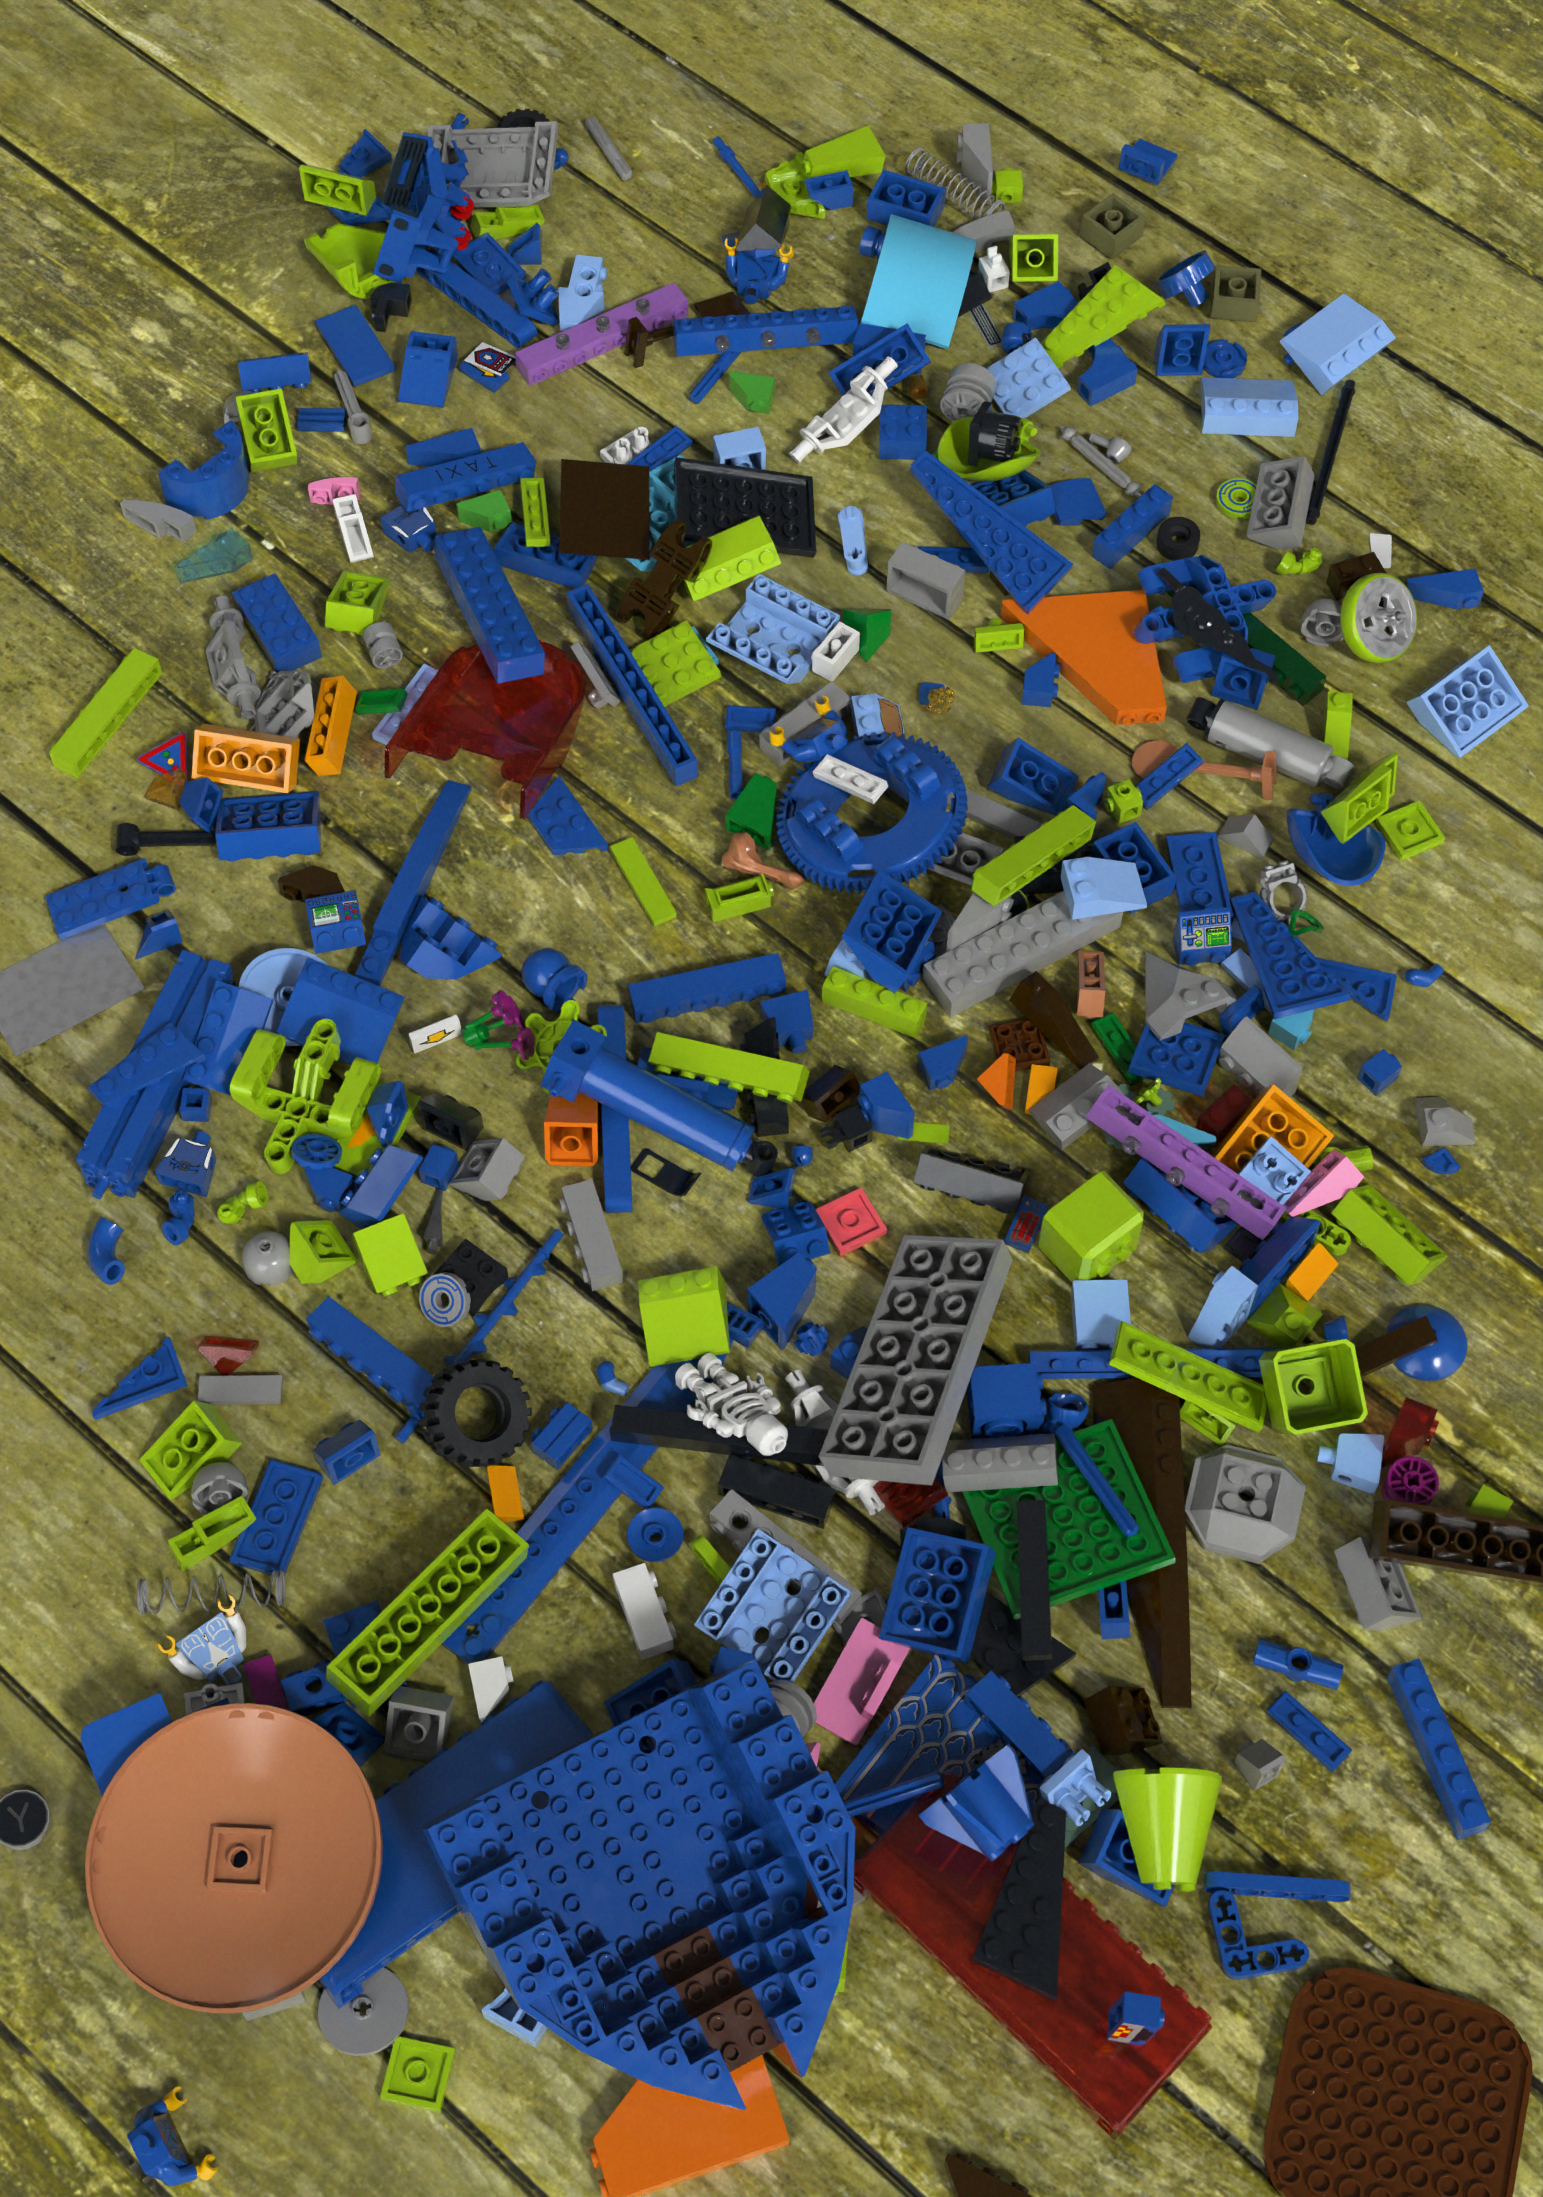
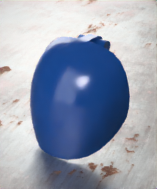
(1321, 850)

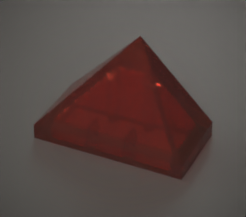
(227, 1353)

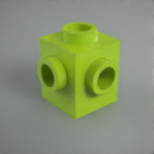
(1124, 801)

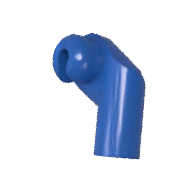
(1424, 978)

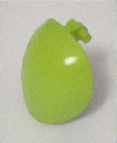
(955, 446)

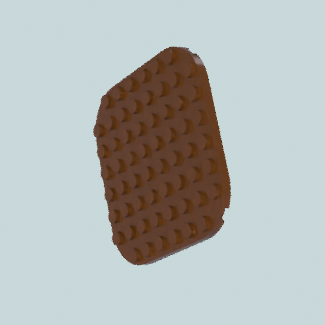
(1395, 2093)

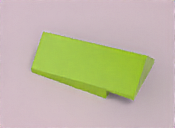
(1363, 799)

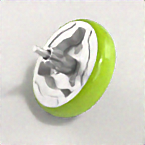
(1365, 620)

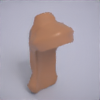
(744, 858)

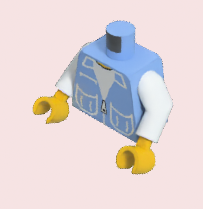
(212, 1648)

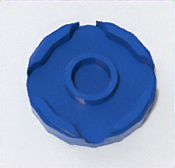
(1224, 359)

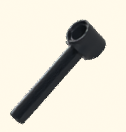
(130, 839)

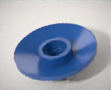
(655, 1522)

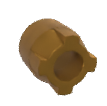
(917, 387)

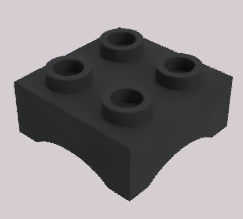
(477, 1270)

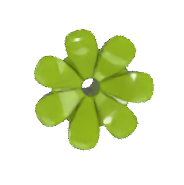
(1150, 1093)

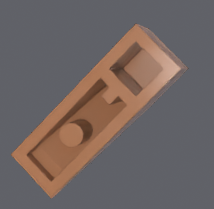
(1090, 984)

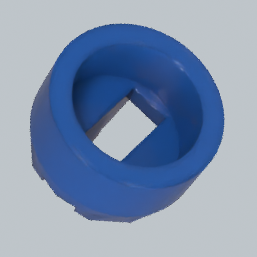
(802, 1155)

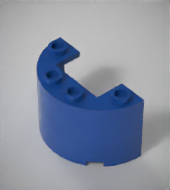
(213, 486)

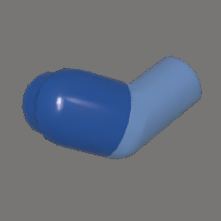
(608, 1380)

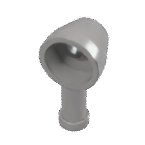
(1116, 447)

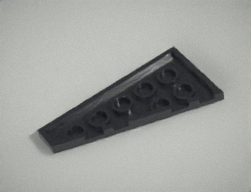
(999, 1649)
(1025, 1920)

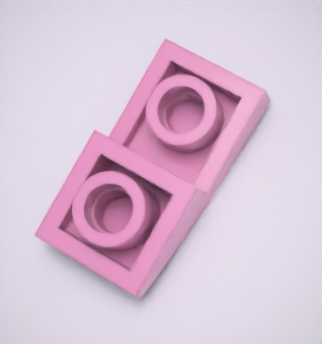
(328, 489)

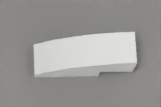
(352, 528)

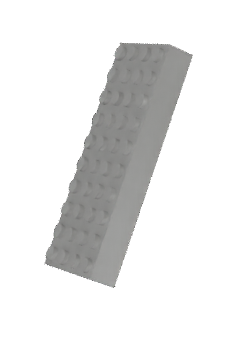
(916, 1359)

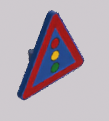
(167, 756)

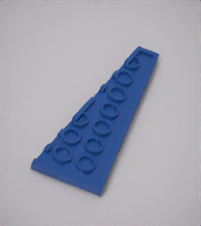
(1009, 549)

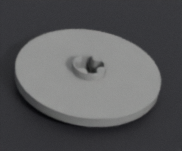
(378, 2028)

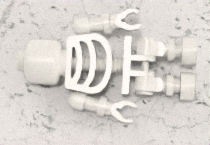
(741, 1411)

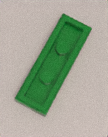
(1117, 1044)

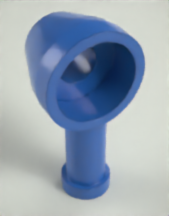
(1336, 1328)

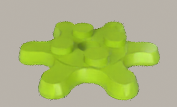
(549, 1035)

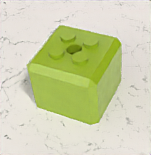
(1091, 1229)
(1335, 1392)

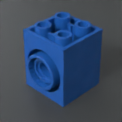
(1005, 1401)

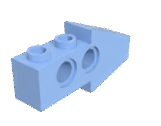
(584, 294)

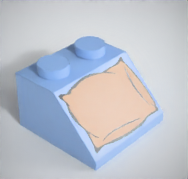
(875, 714)

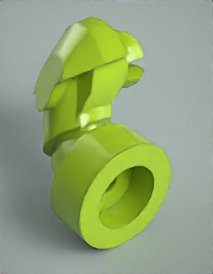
(1307, 563)
(234, 1208)

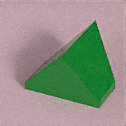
(873, 628)

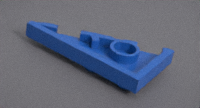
(153, 1378)

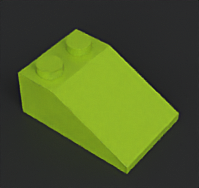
(356, 602)
(188, 1445)

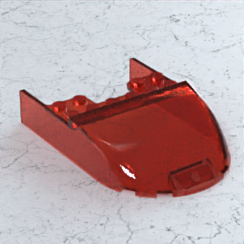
(515, 721)

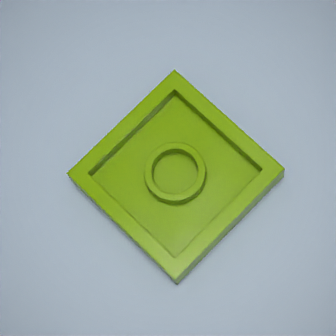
(1410, 830)
(418, 2074)

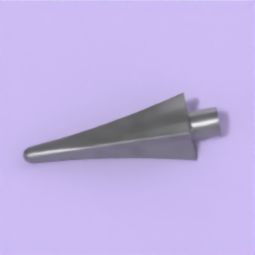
(433, 1232)

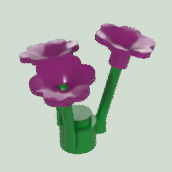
(477, 1033)

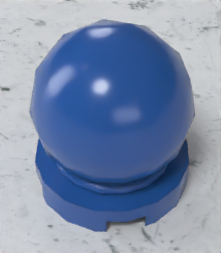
(552, 977)

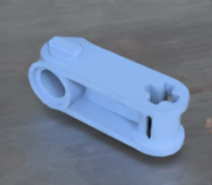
(853, 539)

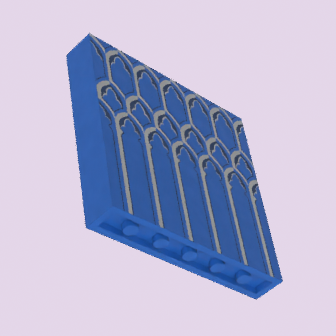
(923, 1735)

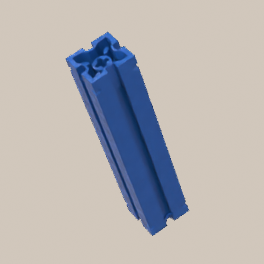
(131, 1132)

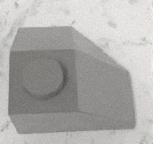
(1442, 1123)

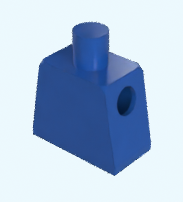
(792, 1019)

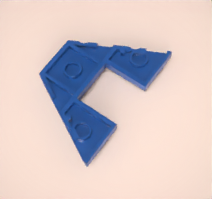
(363, 159)

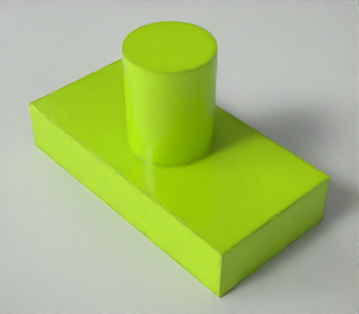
(998, 636)

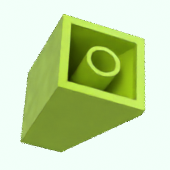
(1033, 257)
(389, 1255)

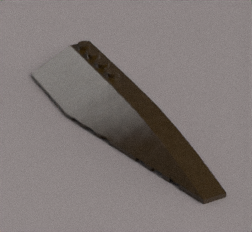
(1160, 1599)

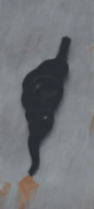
(1208, 626)

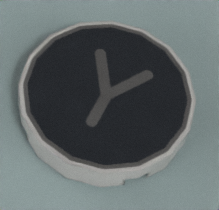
(23, 1819)

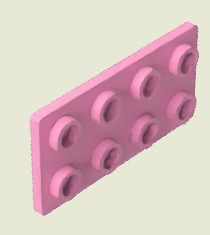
(858, 1683)

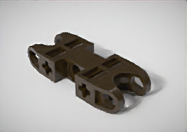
(664, 579)

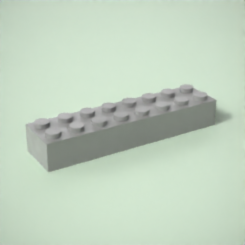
(1011, 953)

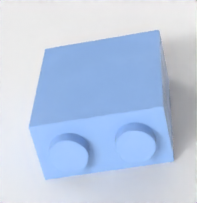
(1097, 1311)

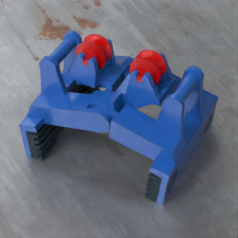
(434, 211)

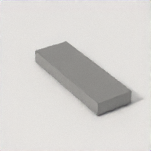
(241, 1390)

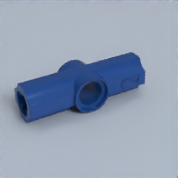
(1316, 1670)

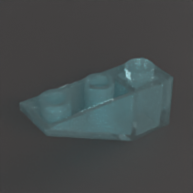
(217, 558)

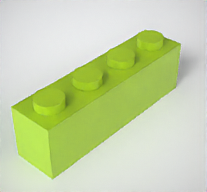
(874, 1002)

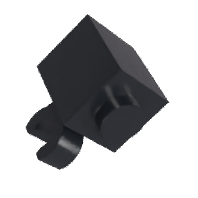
(850, 1128)

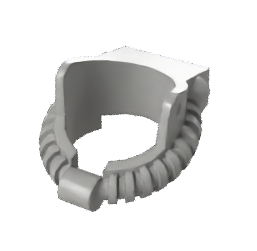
(1275, 875)

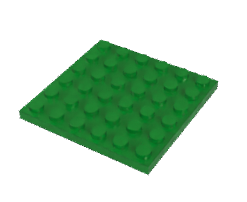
(1082, 1537)

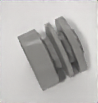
(966, 391)
(795, 1702)

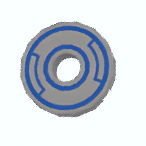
(431, 1301)

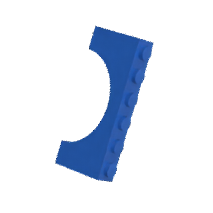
(1110, 367)

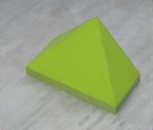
(1208, 1423)

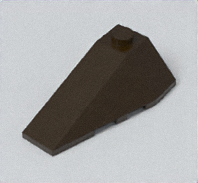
(1050, 1014)

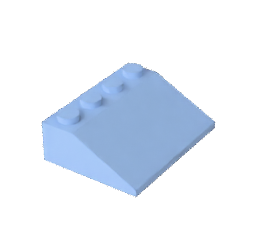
(1336, 342)
(1248, 407)
(1468, 702)

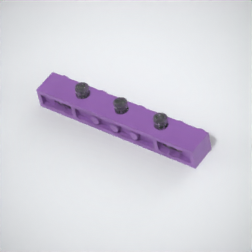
(599, 334)
(1185, 1163)

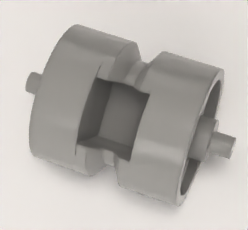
(382, 645)

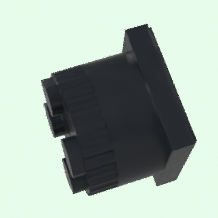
(993, 435)

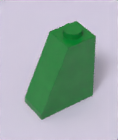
(754, 811)

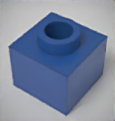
(196, 1104)

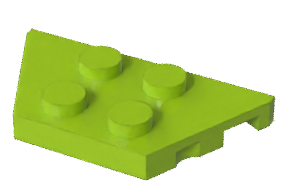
(789, 183)

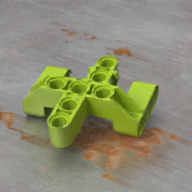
(257, 1067)

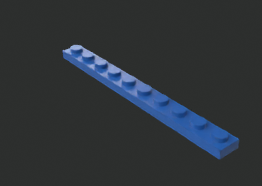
(1094, 1362)

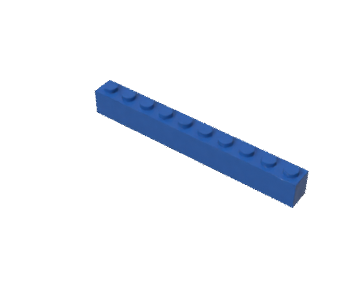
(632, 685)

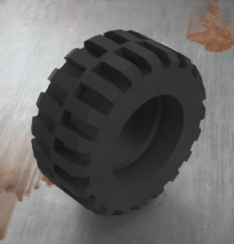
(509, 1407)

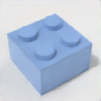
(740, 448)

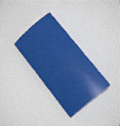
(899, 345)
(542, 562)

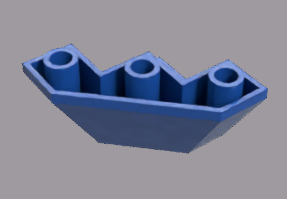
(443, 945)

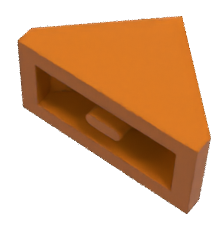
(1000, 1080)

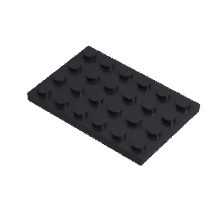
(723, 495)

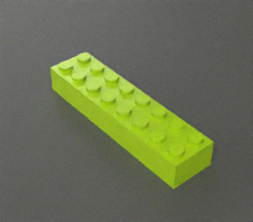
(427, 1612)

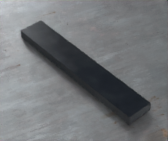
(1034, 1580)

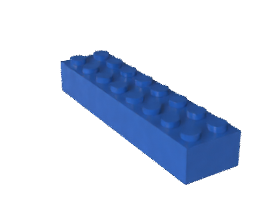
(489, 605)

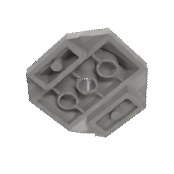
(1241, 1527)

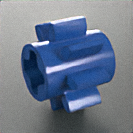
(811, 1339)

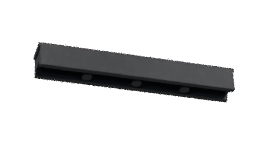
(681, 1432)

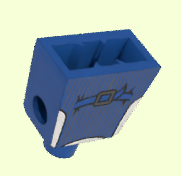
(410, 528)
(189, 1165)

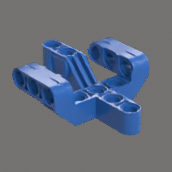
(1215, 589)

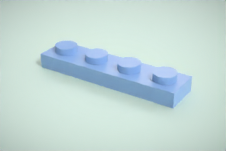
(415, 688)

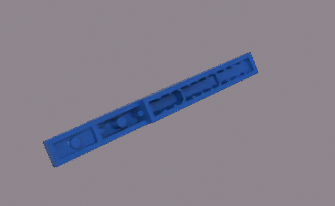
(412, 882)

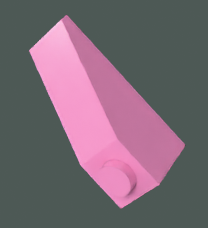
(1324, 1184)

